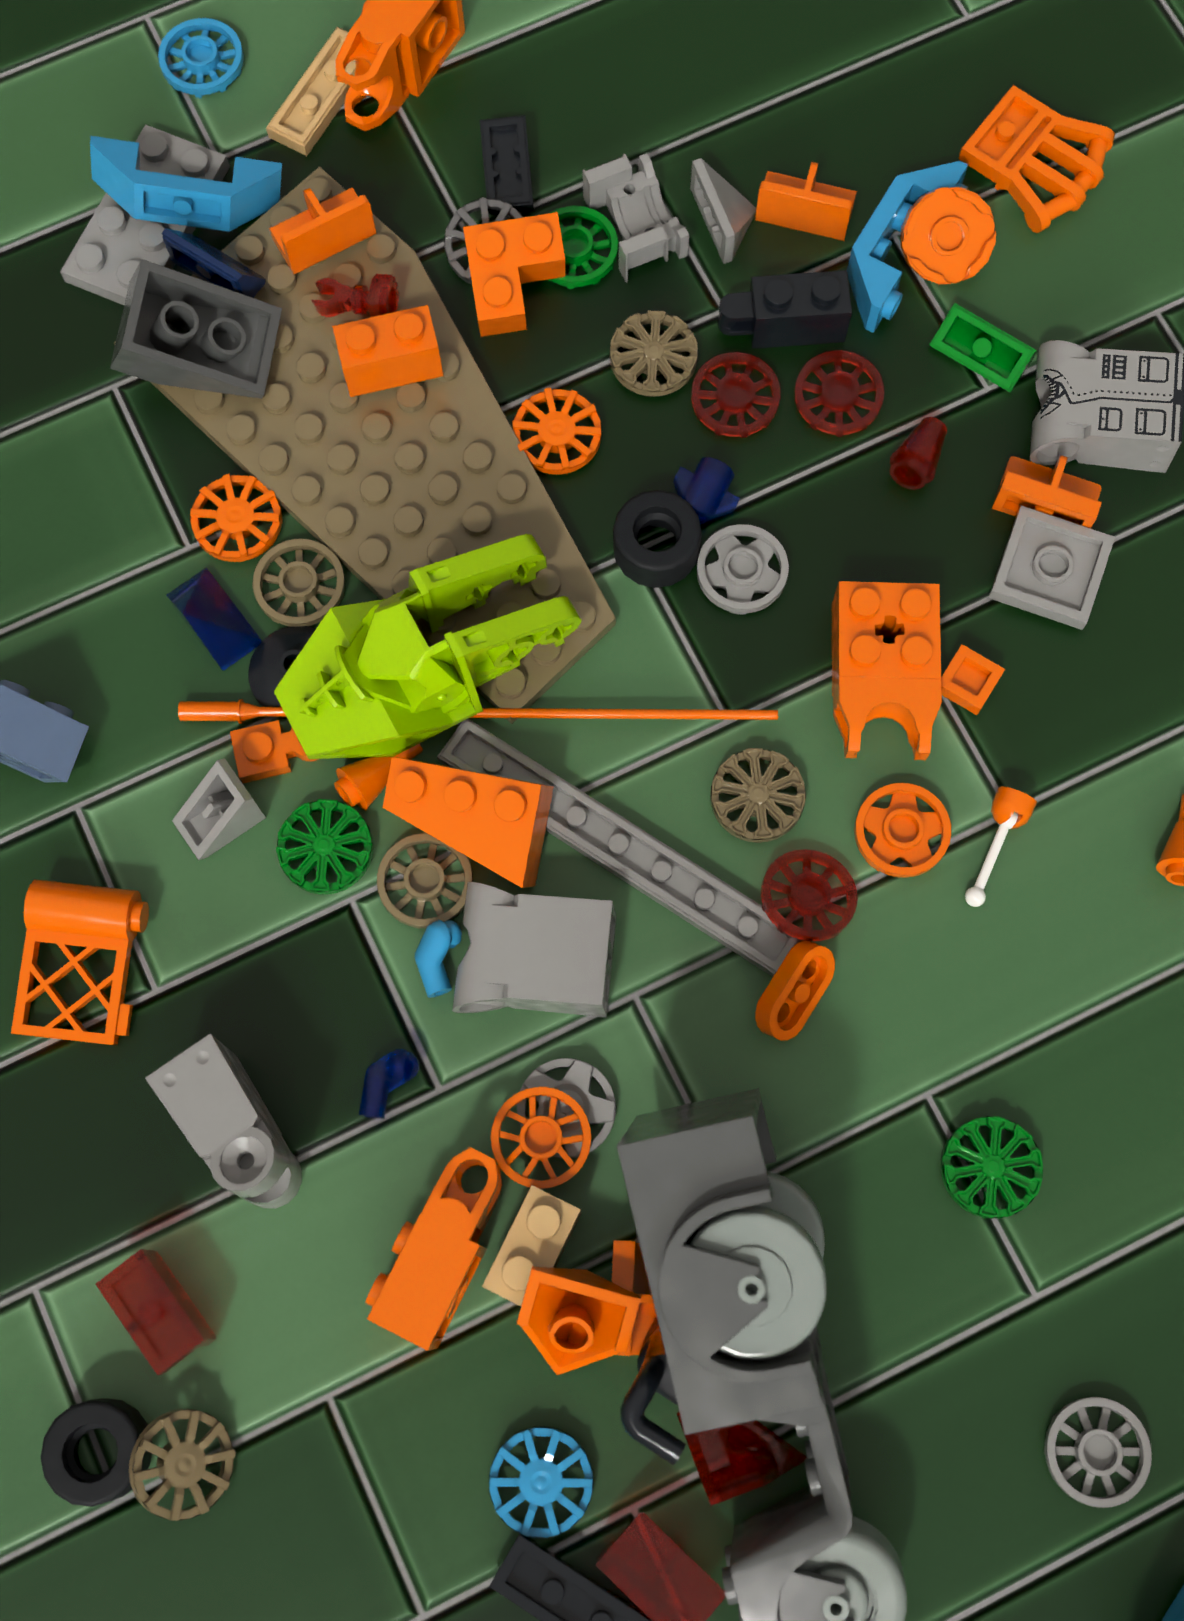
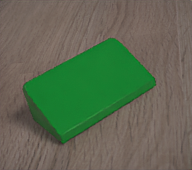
(983, 347)

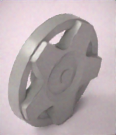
(742, 569)
(577, 1085)

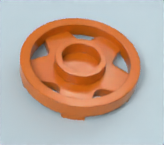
(902, 830)

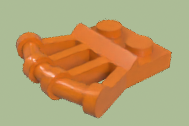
(1015, 134)

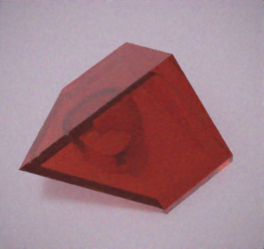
(739, 1458)

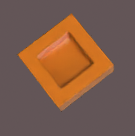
(970, 679)

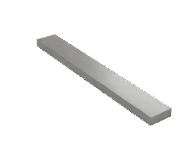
(630, 852)

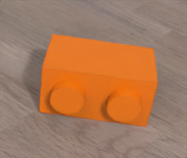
(388, 350)

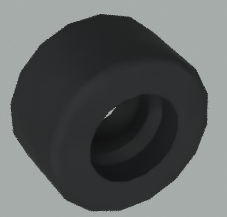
(663, 511)
(61, 1458)

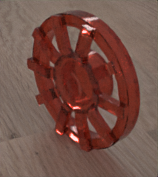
(839, 393)
(735, 394)
(808, 895)

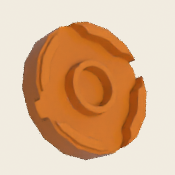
(948, 235)

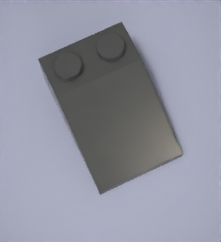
(194, 334)

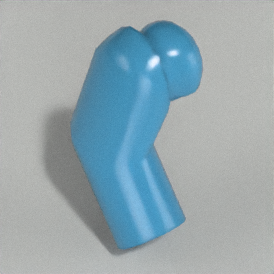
(431, 952)

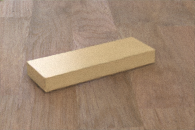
(313, 100)

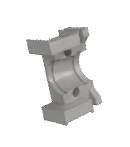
(636, 210)

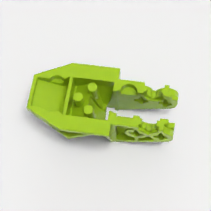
(376, 685)

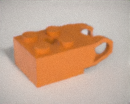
(396, 53)
(885, 678)
(436, 1256)

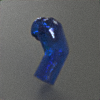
(383, 1078)

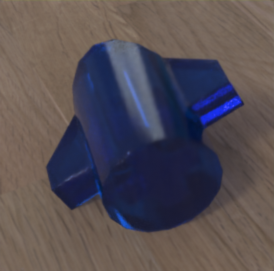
(707, 488)

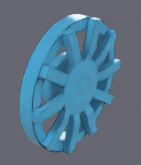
(201, 57)
(541, 1482)

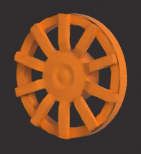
(558, 430)
(235, 518)

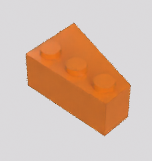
(474, 812)

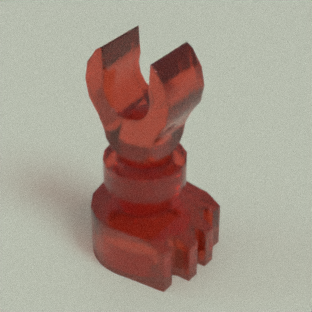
(379, 300)

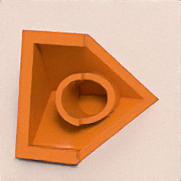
(576, 1317)

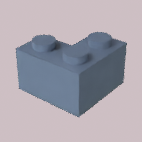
(37, 736)

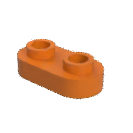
(795, 990)

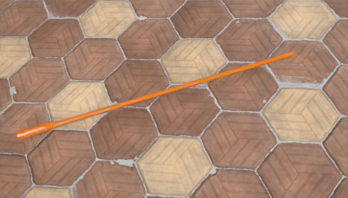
(243, 711)

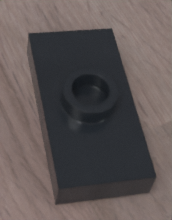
(507, 162)

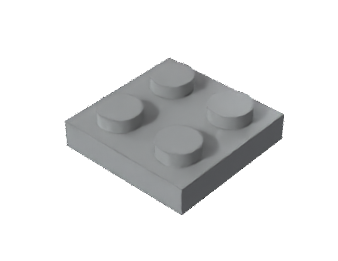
(1052, 567)

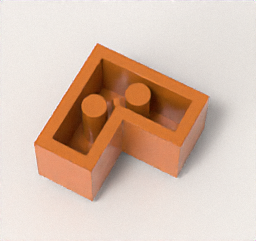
(505, 257)

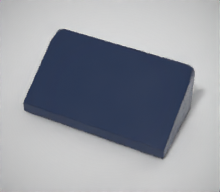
(211, 264)

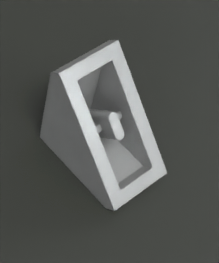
(217, 811)

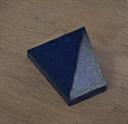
(214, 619)

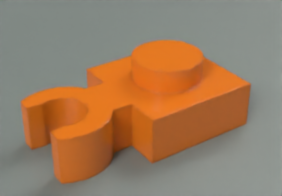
(265, 751)

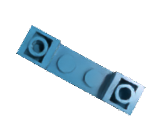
(183, 198)
(870, 278)

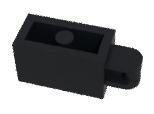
(789, 310)

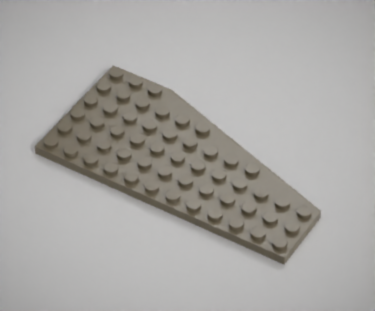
(400, 469)

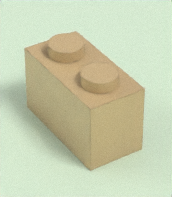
(533, 1241)

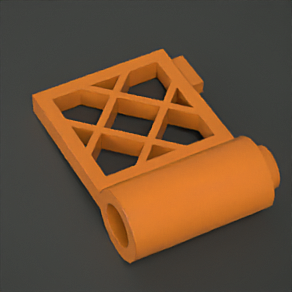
(82, 918)

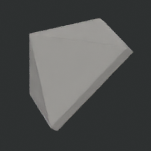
(722, 208)

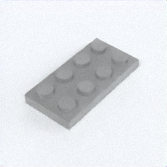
(115, 240)

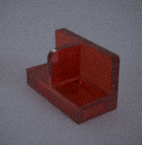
(155, 1310)
(659, 1574)

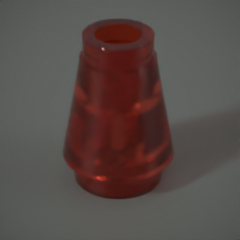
(919, 454)

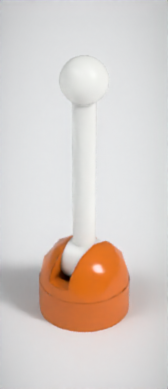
(1010, 810)

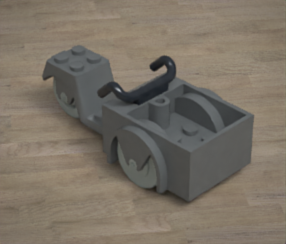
(738, 1342)

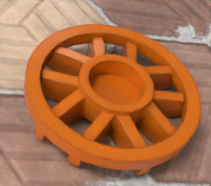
(540, 1137)

